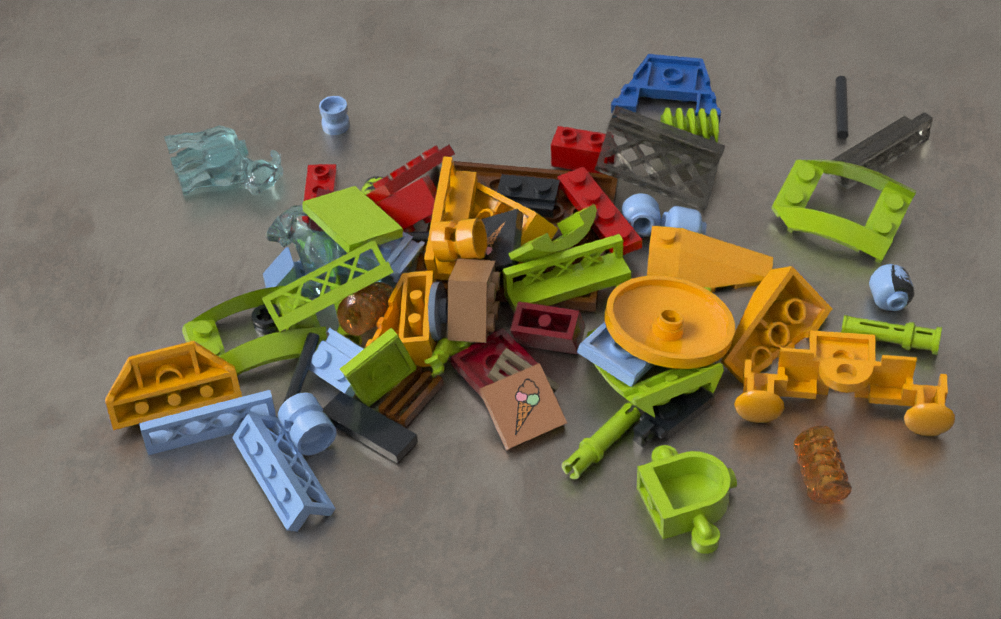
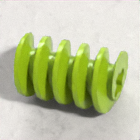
(698, 125)

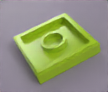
(378, 368)

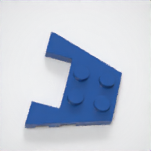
(669, 78)

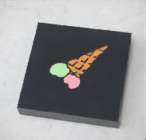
(503, 237)

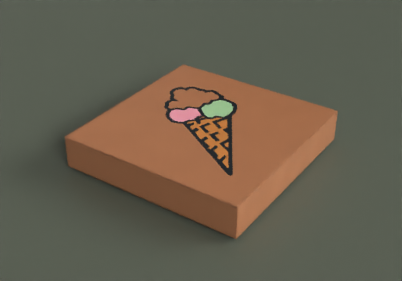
(523, 406)

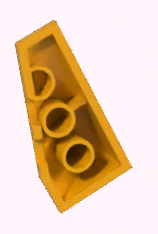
(490, 203)
(704, 259)
(776, 317)

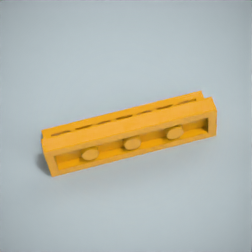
(452, 202)

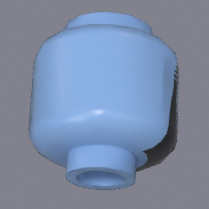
(891, 287)

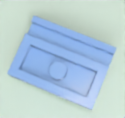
(399, 254)
(331, 357)

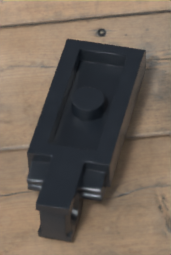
(672, 416)

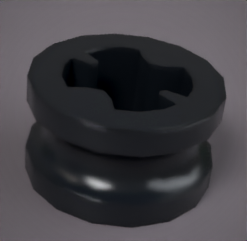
(260, 325)

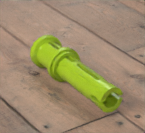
(906, 335)

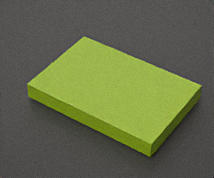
(352, 219)

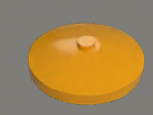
(669, 322)

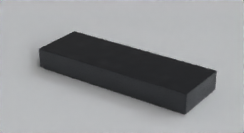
(370, 427)

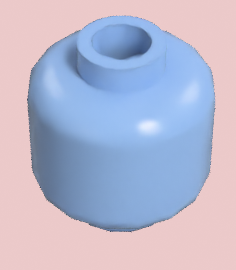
(641, 213)
(684, 218)

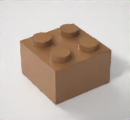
(472, 300)

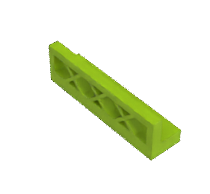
(565, 279)
(333, 296)

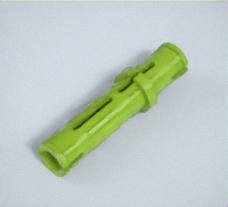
(592, 449)

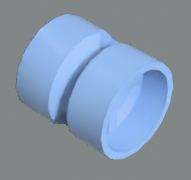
(307, 424)

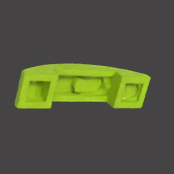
(573, 231)

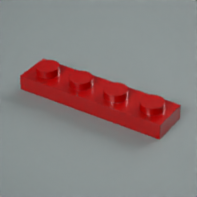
(404, 176)
(609, 221)

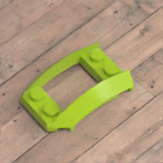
(881, 225)
(259, 351)
(666, 385)

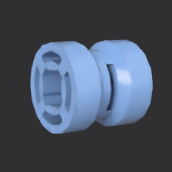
(334, 115)

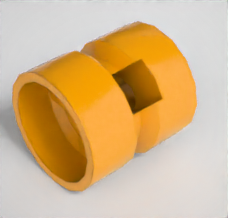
(457, 240)

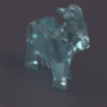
(223, 161)
(312, 246)

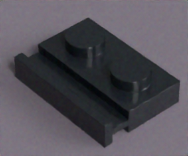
(531, 192)

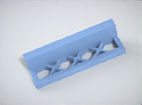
(203, 422)
(277, 471)

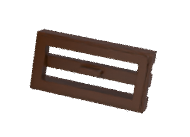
(406, 393)

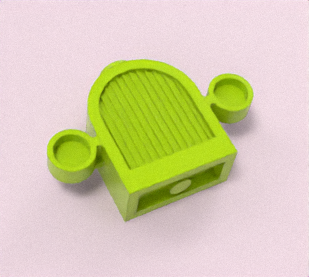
(686, 494)

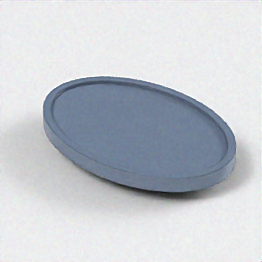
(438, 311)

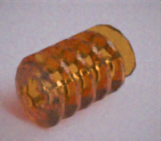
(364, 308)
(821, 465)

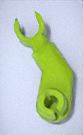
(443, 350)

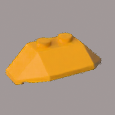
(169, 383)

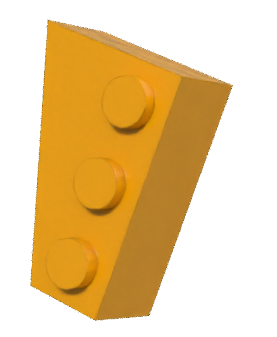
(409, 315)

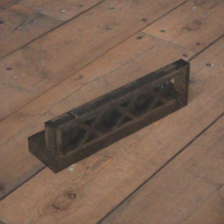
(886, 145)

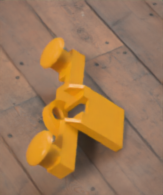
(846, 365)

